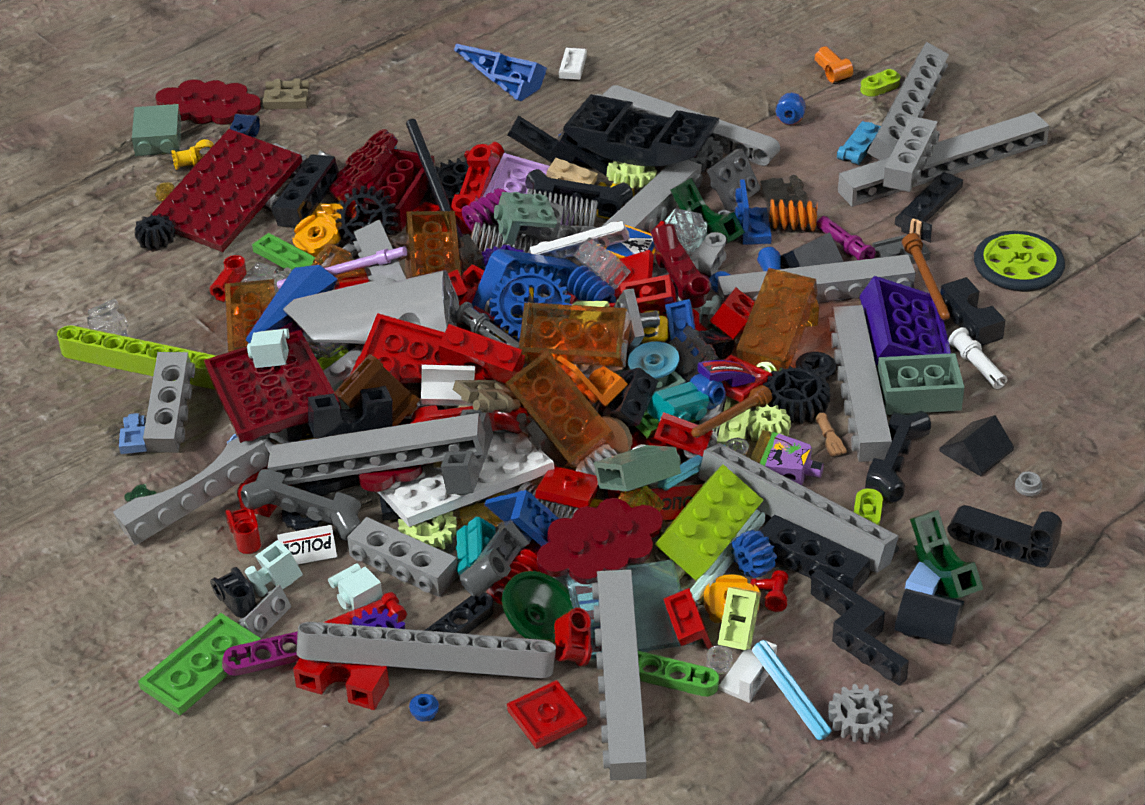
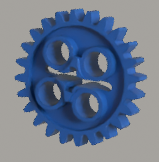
(506, 304)

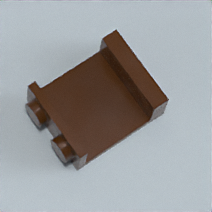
(371, 375)

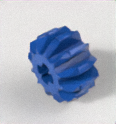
(753, 553)

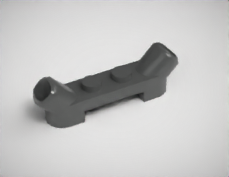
(270, 489)
(495, 558)

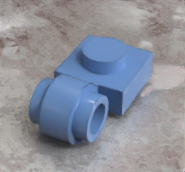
(132, 434)

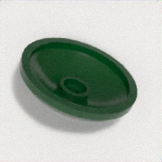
(534, 604)

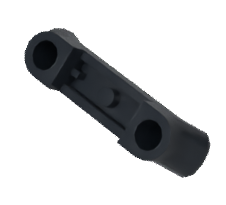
(609, 199)
(882, 473)

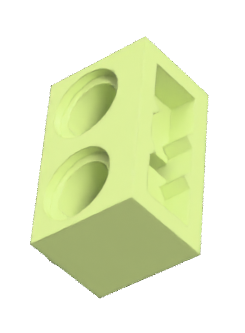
(739, 618)

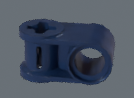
(246, 124)

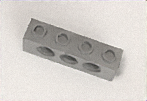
(911, 154)
(168, 367)
(402, 556)

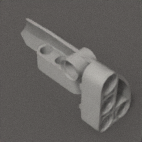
(349, 312)

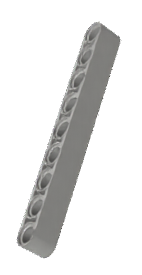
(756, 146)
(425, 649)

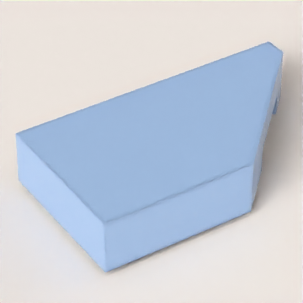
(923, 580)

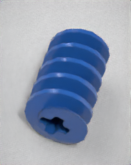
(589, 287)

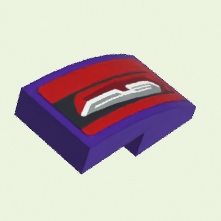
(723, 370)

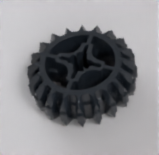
(357, 197)
(799, 392)

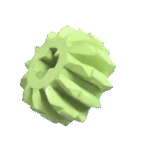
(768, 419)

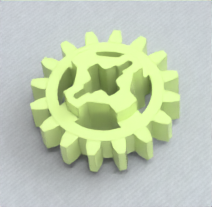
(631, 174)
(433, 531)

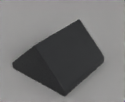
(815, 252)
(979, 445)

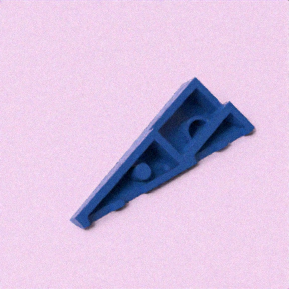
(514, 75)
(300, 283)

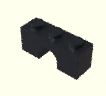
(983, 324)
(370, 413)

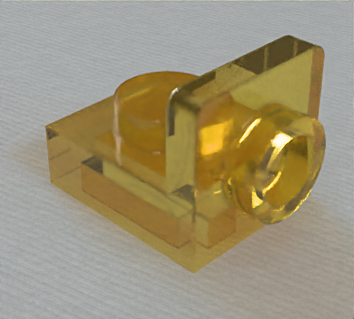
(641, 496)

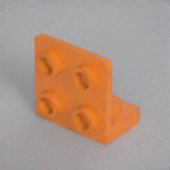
(602, 382)

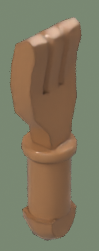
(833, 442)

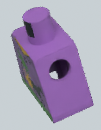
(790, 458)

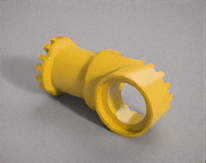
(190, 156)

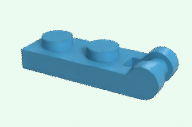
(858, 143)

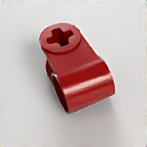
(244, 530)
(573, 637)

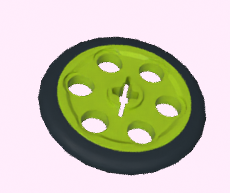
(1019, 260)

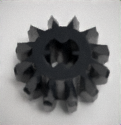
(154, 232)

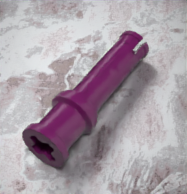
(851, 243)

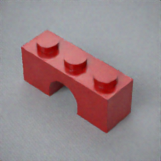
(464, 346)
(363, 682)

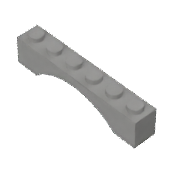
(153, 513)

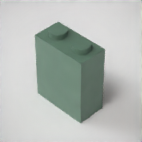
(156, 129)
(637, 467)

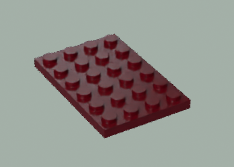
(227, 189)
(267, 397)

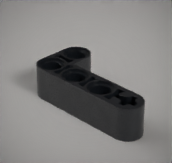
(1006, 536)

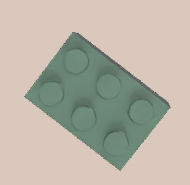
(920, 383)

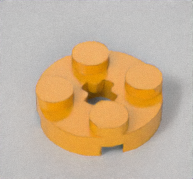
(324, 226)
(716, 594)

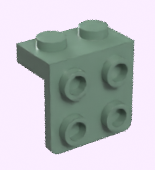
(524, 210)

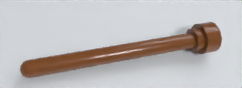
(913, 245)
(758, 397)

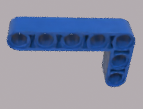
(504, 261)

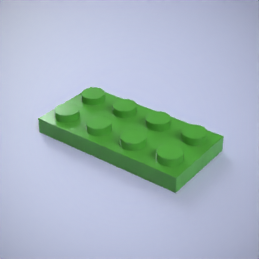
(195, 665)

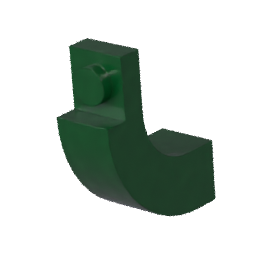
(689, 199)
(935, 551)

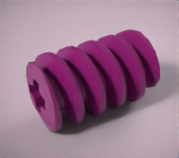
(482, 210)

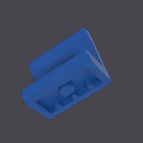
(753, 220)
(525, 512)

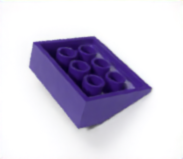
(902, 320)

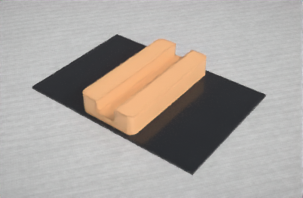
(913, 225)

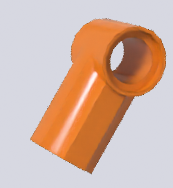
(834, 67)

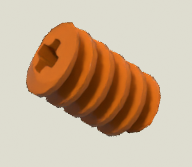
(793, 215)

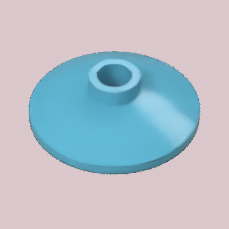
(654, 358)

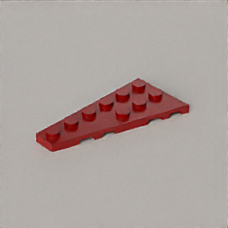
(406, 347)

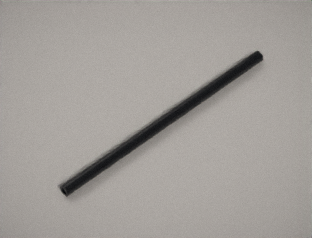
(431, 172)

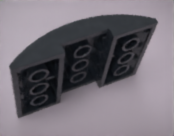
(637, 137)

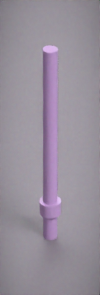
(381, 257)

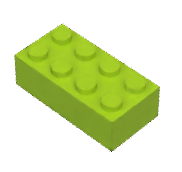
(709, 522)

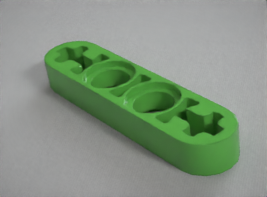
(667, 666)

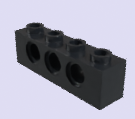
(305, 190)
(807, 552)

